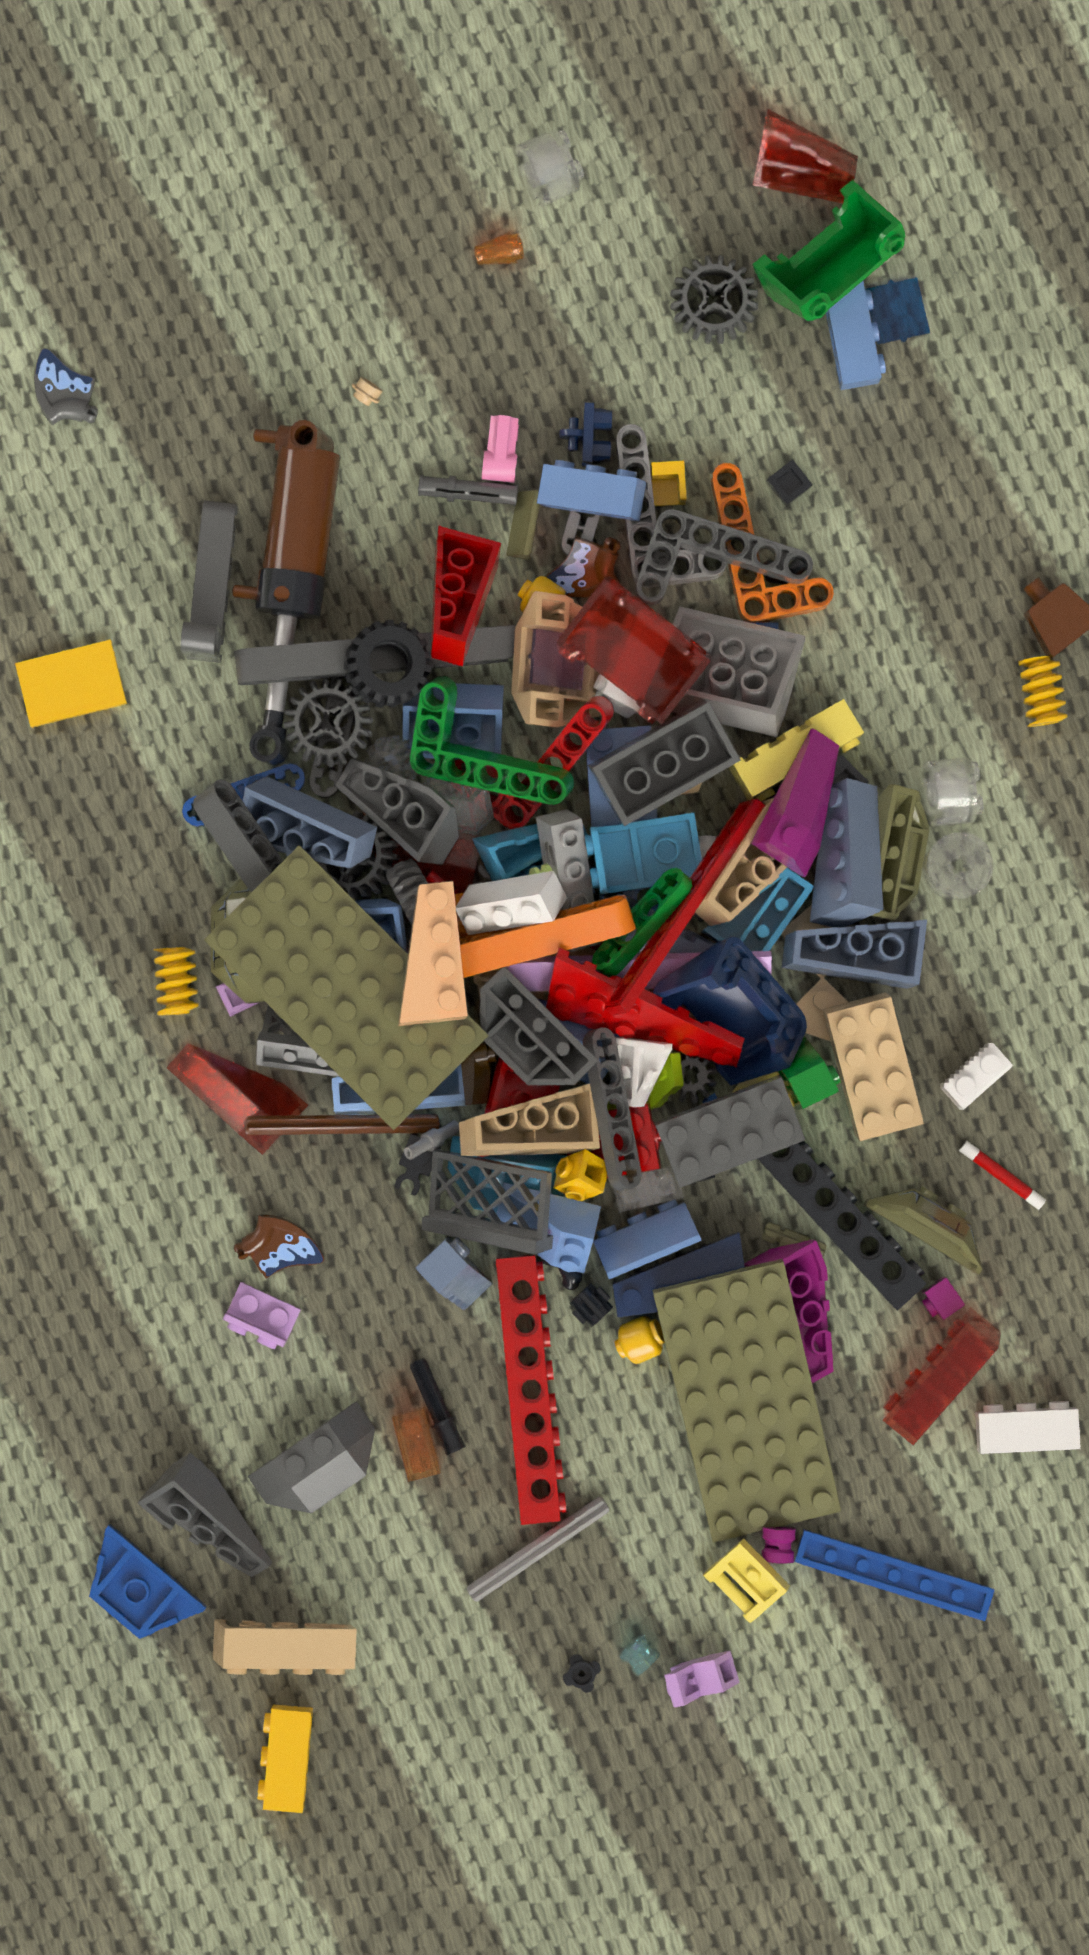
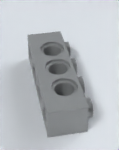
(566, 853)

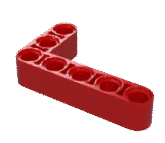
(562, 749)

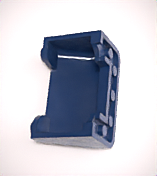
(740, 995)

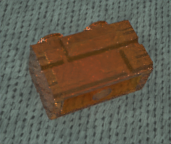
(416, 1444)

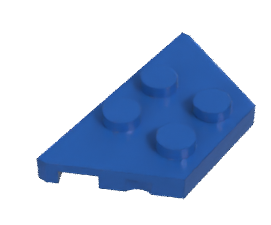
(138, 1589)

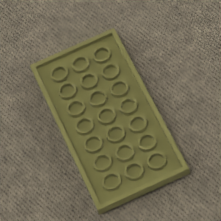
(340, 986)
(747, 1400)

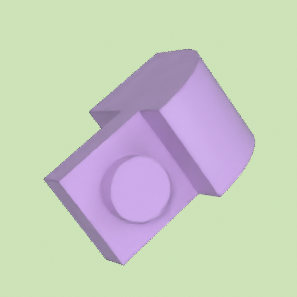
(701, 1677)

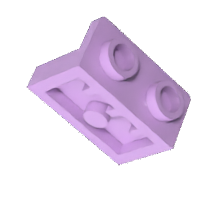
(261, 1315)

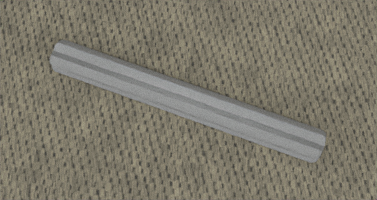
(538, 1549)

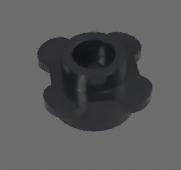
(584, 1682)

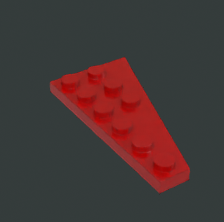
(581, 994)

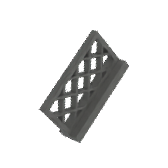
(287, 1050)
(491, 1230)

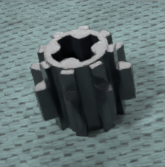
(591, 1305)

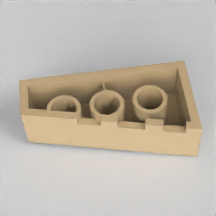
(741, 879)
(284, 1647)

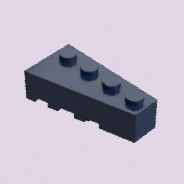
(635, 1295)

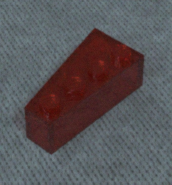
(942, 1377)

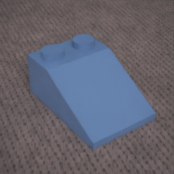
(605, 743)
(569, 1222)

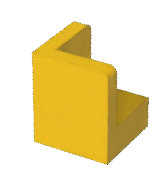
(668, 483)

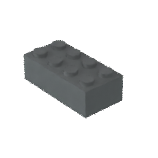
(664, 762)
(730, 1131)

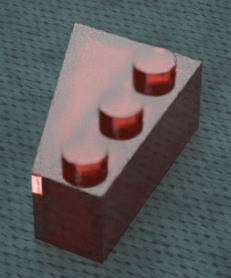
(801, 161)

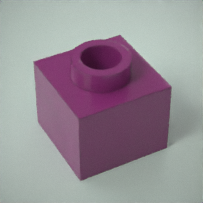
(942, 1299)

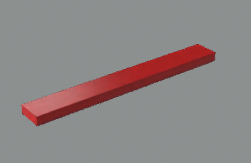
(702, 881)

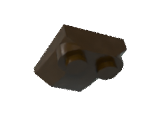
(478, 1074)

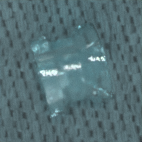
(639, 1655)

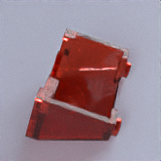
(634, 649)

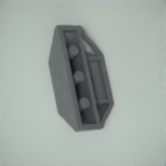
(529, 1034)
(319, 1463)

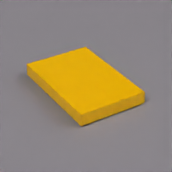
(71, 683)

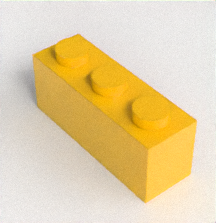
(285, 1758)

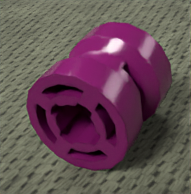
(779, 1537)

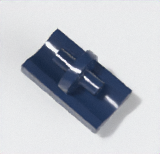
(593, 420)

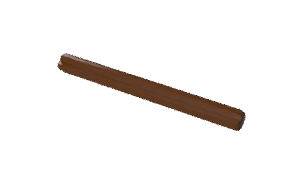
(336, 1124)

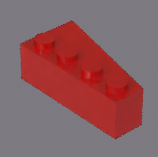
(461, 586)

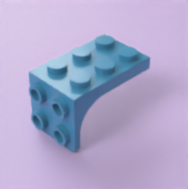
(641, 852)

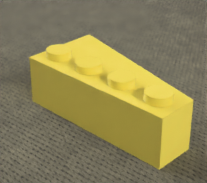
(771, 762)

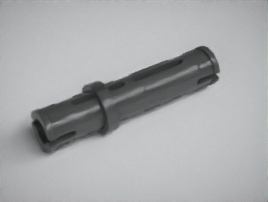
(467, 490)

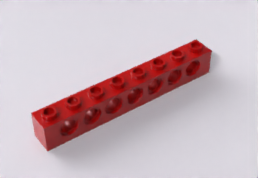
(532, 1508)

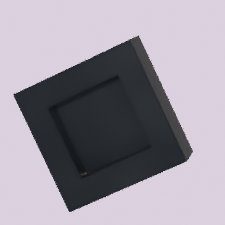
(789, 483)

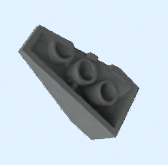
(404, 809)
(197, 1502)

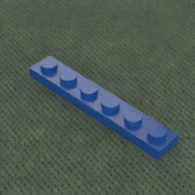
(894, 1575)

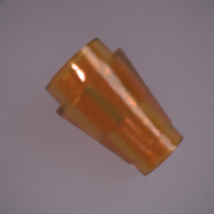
(500, 250)

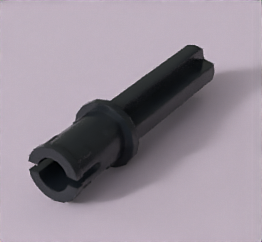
(443, 1422)

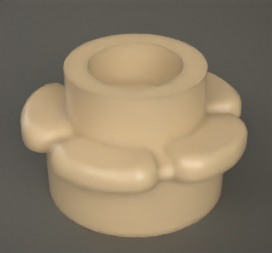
(366, 391)

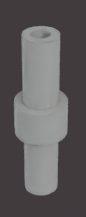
(432, 1140)

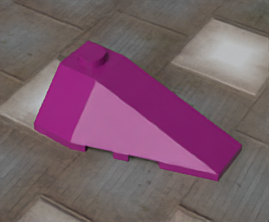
(798, 813)
(806, 1280)

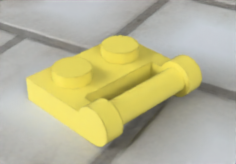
(752, 1574)

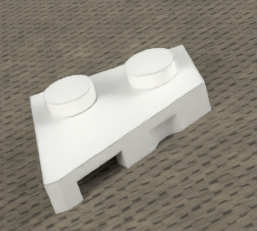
(641, 1066)

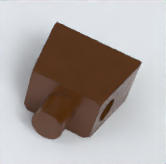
(1056, 617)

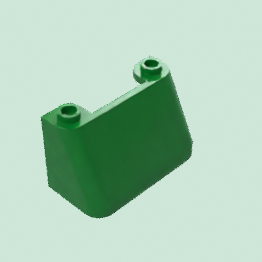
(835, 259)

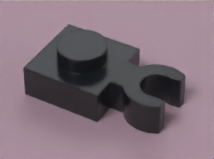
(420, 1164)

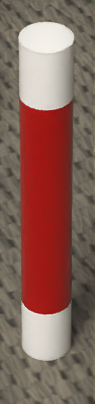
(1002, 1175)

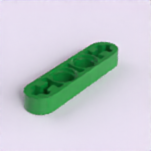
(645, 924)

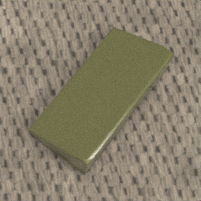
(523, 525)

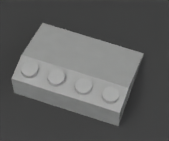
(748, 670)

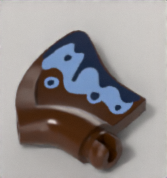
(586, 566)
(278, 1245)

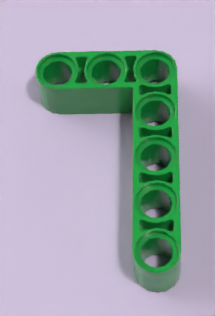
(476, 759)

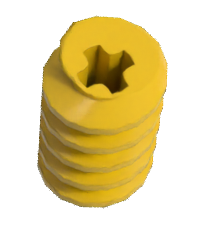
(1042, 691)
(176, 981)

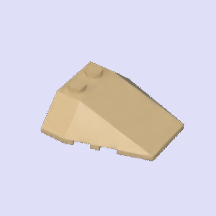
(540, 703)

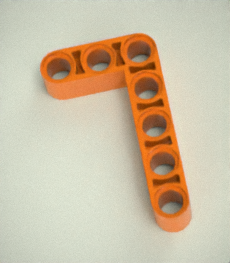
(757, 590)

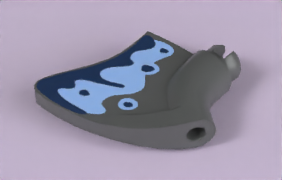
(62, 391)

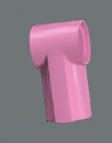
(500, 457)

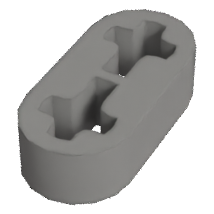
(573, 526)

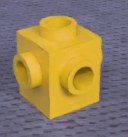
(580, 1175)

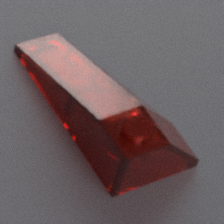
(235, 1092)

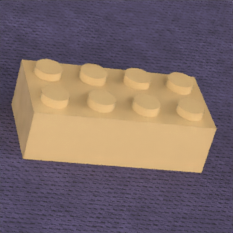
(873, 1066)

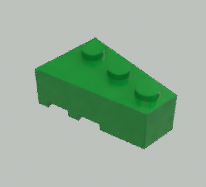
(809, 1077)

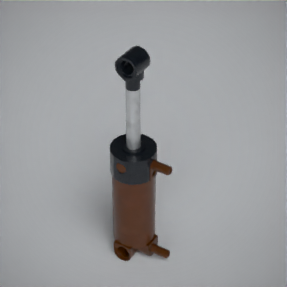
(294, 554)

